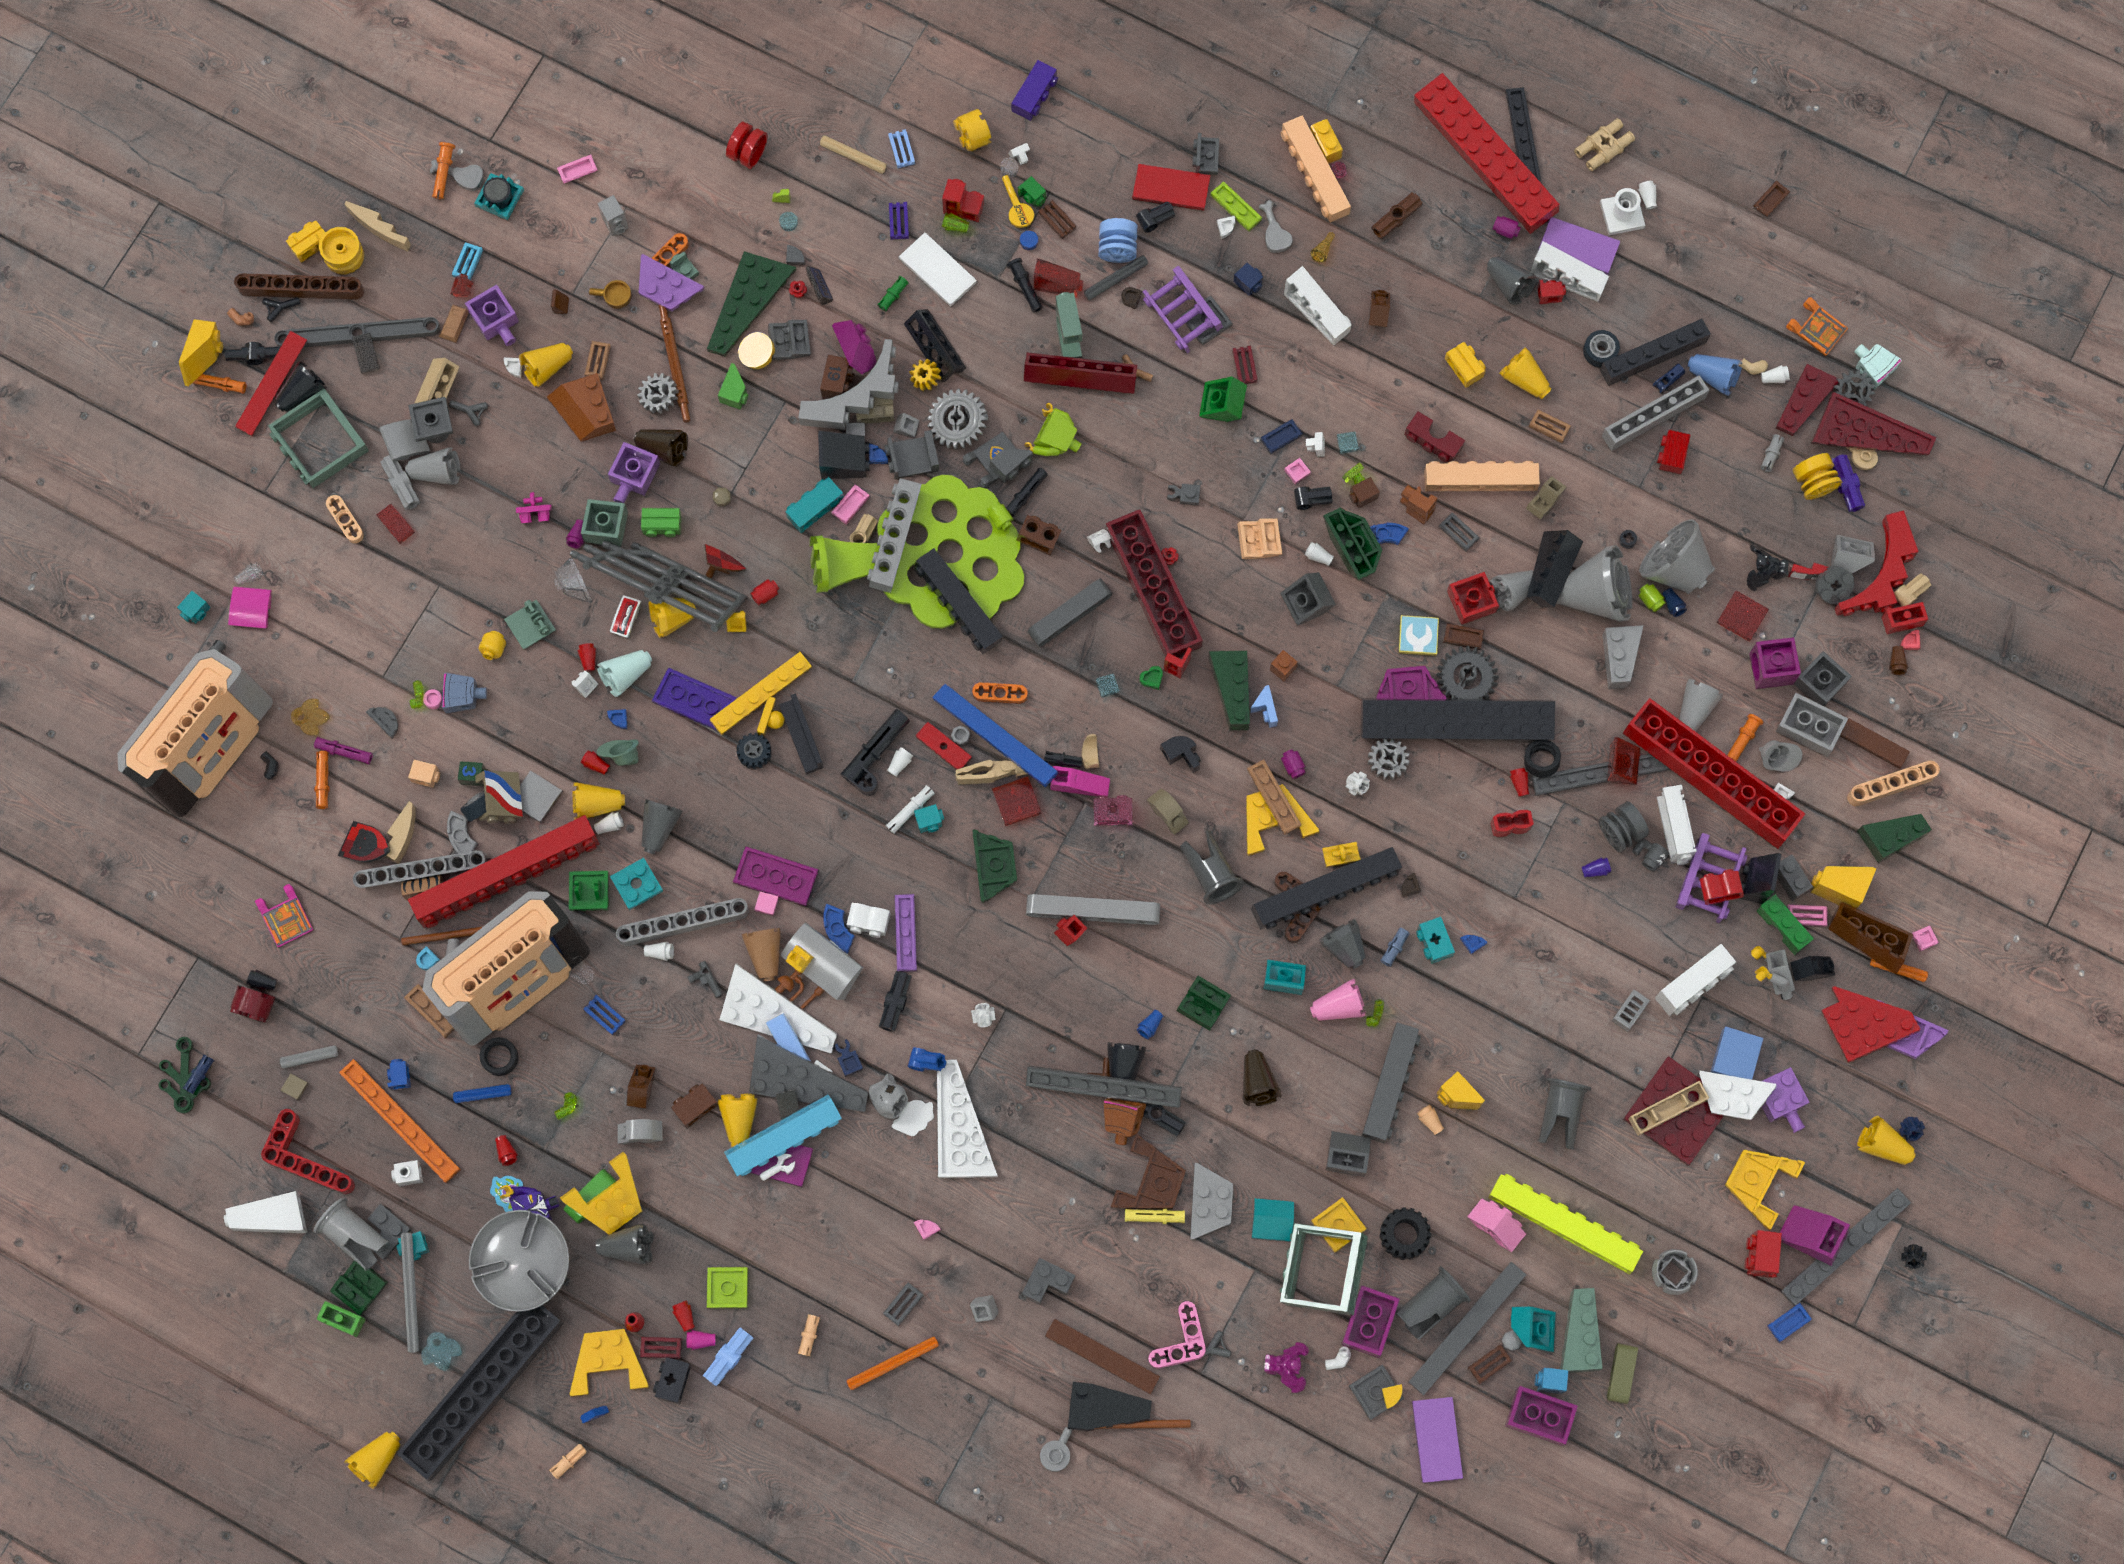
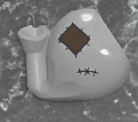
(888, 1097)

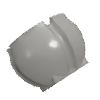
(1684, 1263)

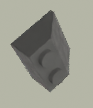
(1308, 598)

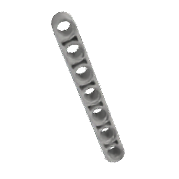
(410, 868)
(1093, 909)
(692, 924)

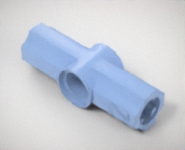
(728, 1356)

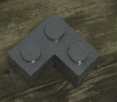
(1047, 1276)

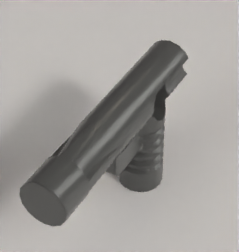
(706, 978)

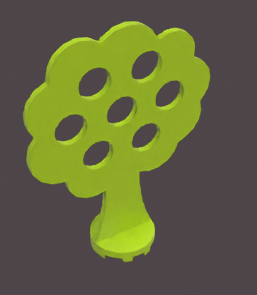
(842, 561)

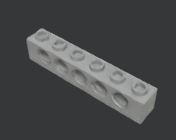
(885, 580)

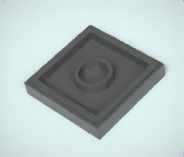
(1210, 333)
(1369, 1391)

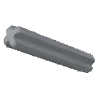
(309, 1056)

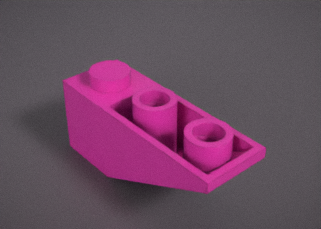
(1079, 782)

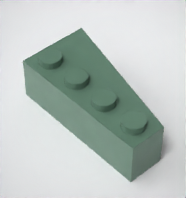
(1582, 1341)

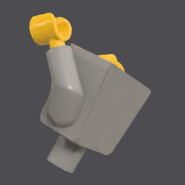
(1779, 971)

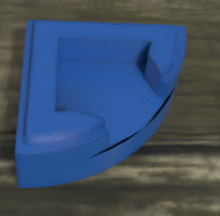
(877, 455)
(618, 718)
(1473, 942)
(594, 1413)

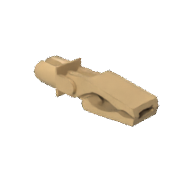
(995, 771)

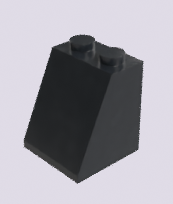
(842, 455)

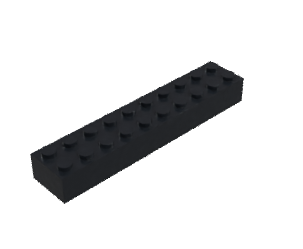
(1457, 718)
(478, 1390)

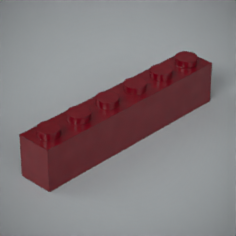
(1080, 373)

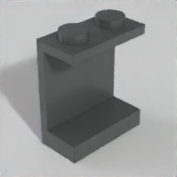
(912, 456)

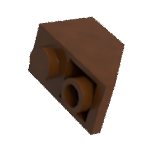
(1379, 308)
(640, 1086)

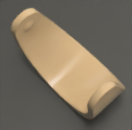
(1090, 752)

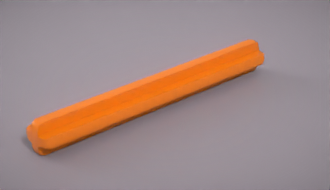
(893, 1363)

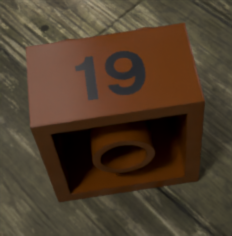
(836, 377)

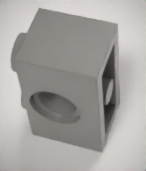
(613, 216)

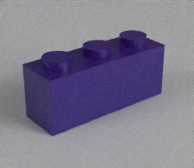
(1034, 90)

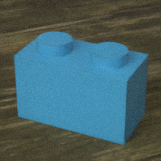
(1551, 1380)

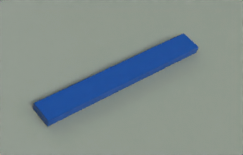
(995, 735)

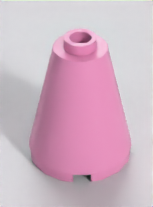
(1339, 1003)

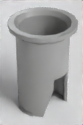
(350, 1233)

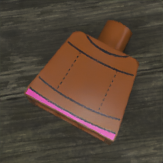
(1123, 1118)

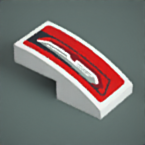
(625, 616)

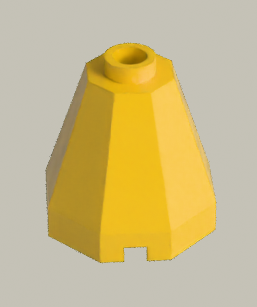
(668, 617)

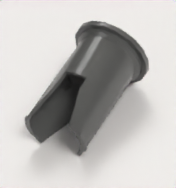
(1214, 872)
(1564, 1101)
(1432, 1304)

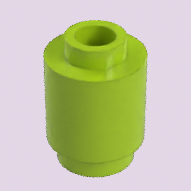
(1000, 516)
(1651, 597)

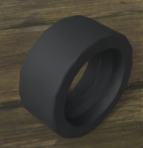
(1542, 745)
(495, 1042)

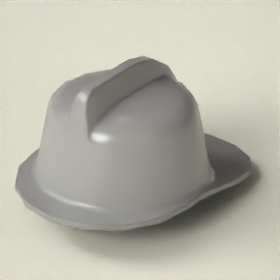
(1780, 756)

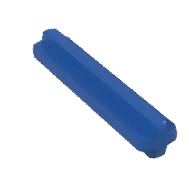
(482, 1093)

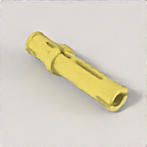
(1155, 1216)

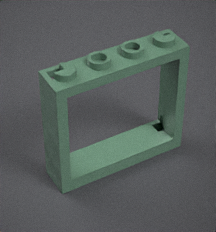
(300, 412)
(1353, 1273)

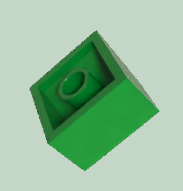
(1223, 399)

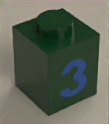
(468, 771)

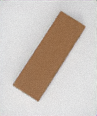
(428, 1010)

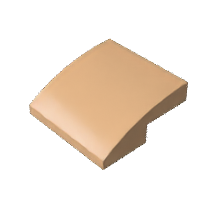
(1259, 538)

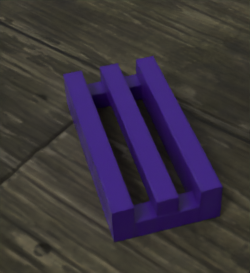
(898, 206)

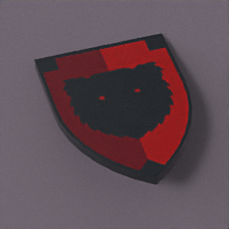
(364, 844)

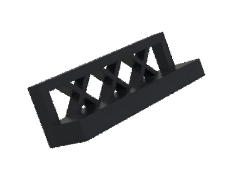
(936, 340)
(801, 735)

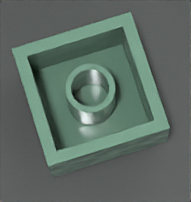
(604, 522)

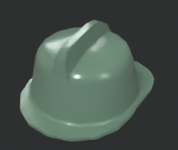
(620, 751)

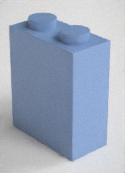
(1736, 1053)

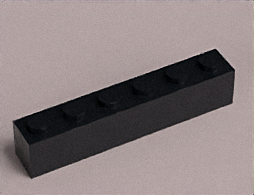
(1655, 352)
(958, 601)

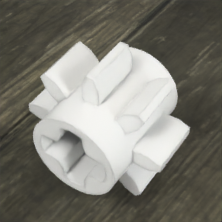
(1357, 783)
(983, 1015)

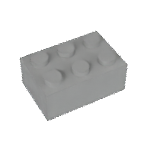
(1812, 725)

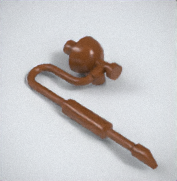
(787, 983)

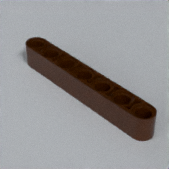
(292, 281)

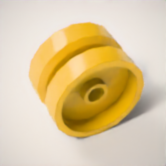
(341, 250)

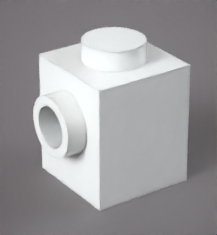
(407, 1173)

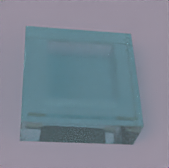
(1347, 442)
(1107, 685)

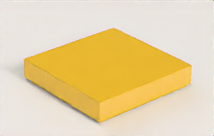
(1339, 1217)

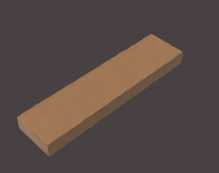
(1274, 797)

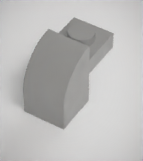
(640, 1131)

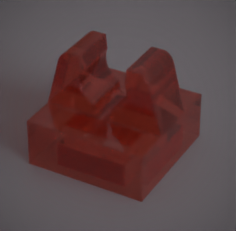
(459, 284)

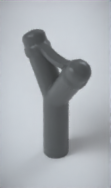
(470, 410)
(1212, 1349)

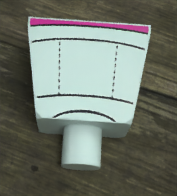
(1877, 363)

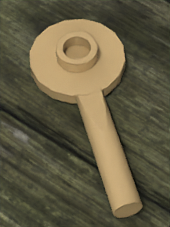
(1863, 458)

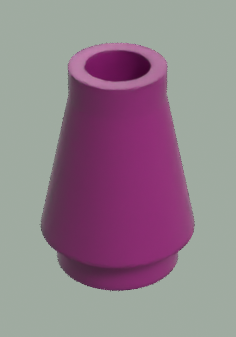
(574, 537)

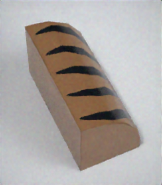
(416, 886)

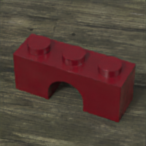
(1445, 448)

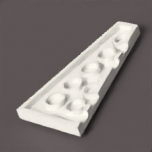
(753, 1003)
(960, 1137)

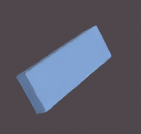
(785, 1035)

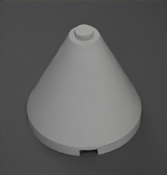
(1600, 586)

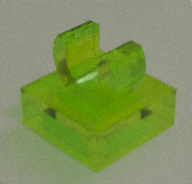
(1354, 474)

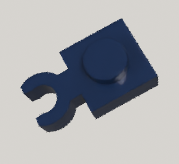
(849, 1060)

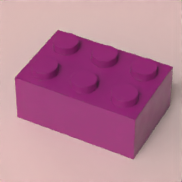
(1371, 1322)
(1541, 1416)

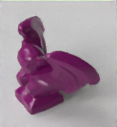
(1288, 1366)

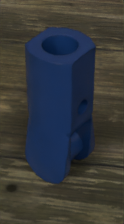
(1670, 377)

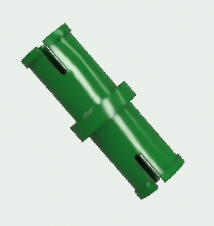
(893, 293)

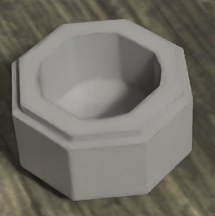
(960, 735)
(1511, 1341)

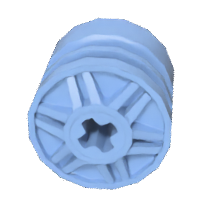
(1117, 240)

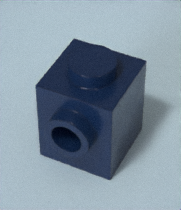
(1248, 279)

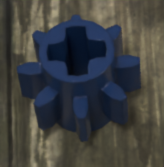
(1912, 1128)

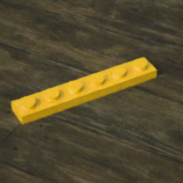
(760, 692)

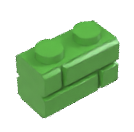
(661, 522)
(340, 1319)

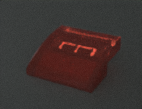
(1016, 801)

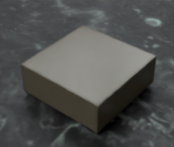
(294, 1086)

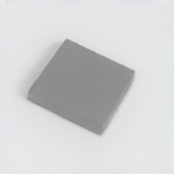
(538, 796)

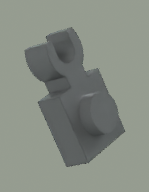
(1188, 494)

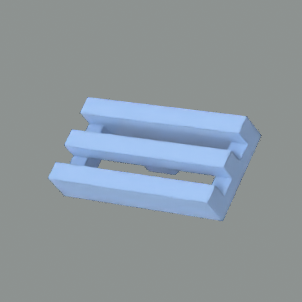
(898, 135)

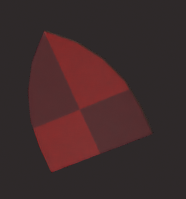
(720, 561)

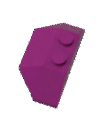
(855, 345)

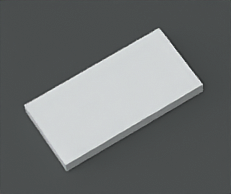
(937, 269)

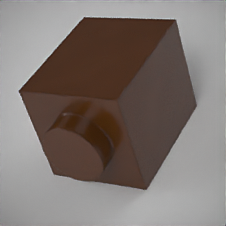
(1364, 492)

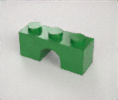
(1793, 932)

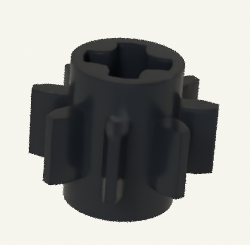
(1913, 1256)

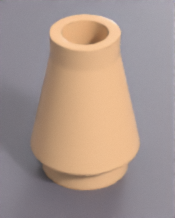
(1430, 1119)

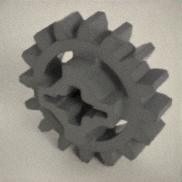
(1860, 384)

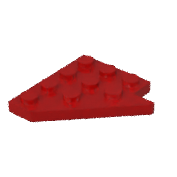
(1866, 1024)

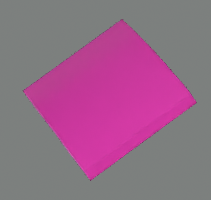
(249, 607)

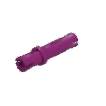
(335, 747)

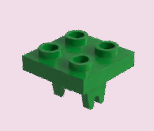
(588, 890)

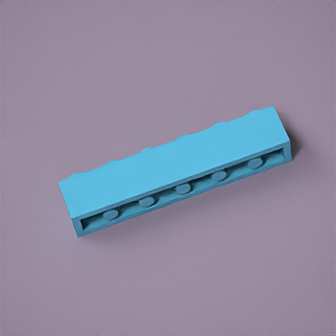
(783, 1135)

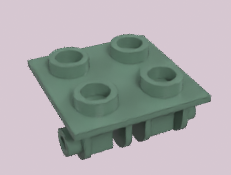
(530, 624)

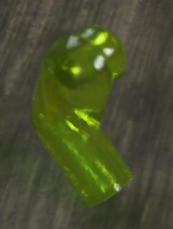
(1377, 1014)
(568, 1107)

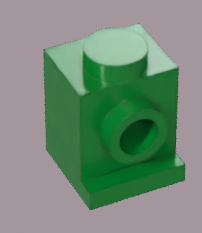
(1032, 192)

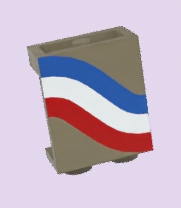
(501, 796)

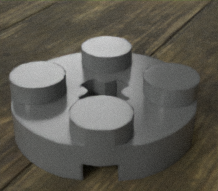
(1828, 577)

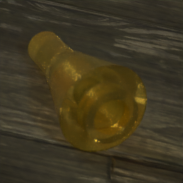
(1321, 251)

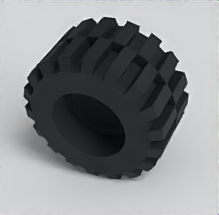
(1405, 1216)

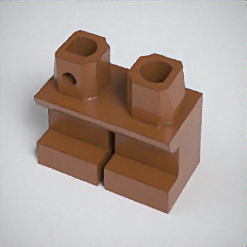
(1417, 504)

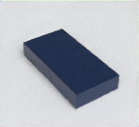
(1281, 436)

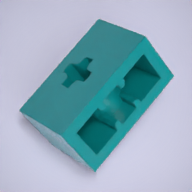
(1436, 929)

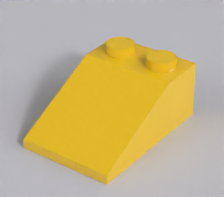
(200, 350)

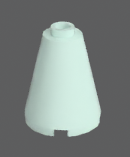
(623, 670)

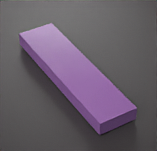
(905, 933)

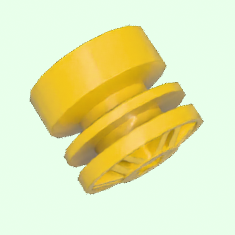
(1817, 476)

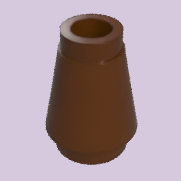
(1898, 661)

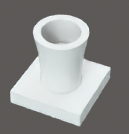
(1623, 212)

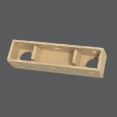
(1668, 1108)

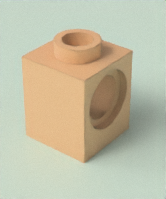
(424, 774)

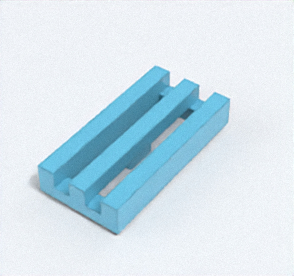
(461, 258)

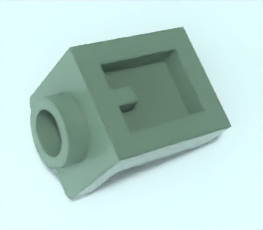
(682, 265)

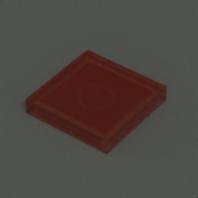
(1742, 615)

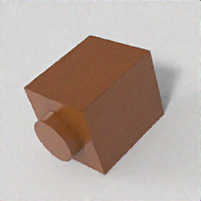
(1283, 665)

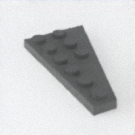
(783, 1070)

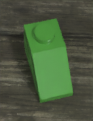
(733, 389)

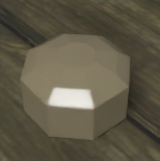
(721, 497)

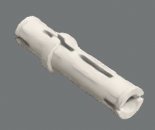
(915, 804)

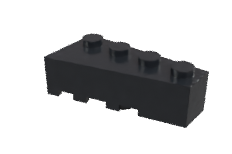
(1552, 566)

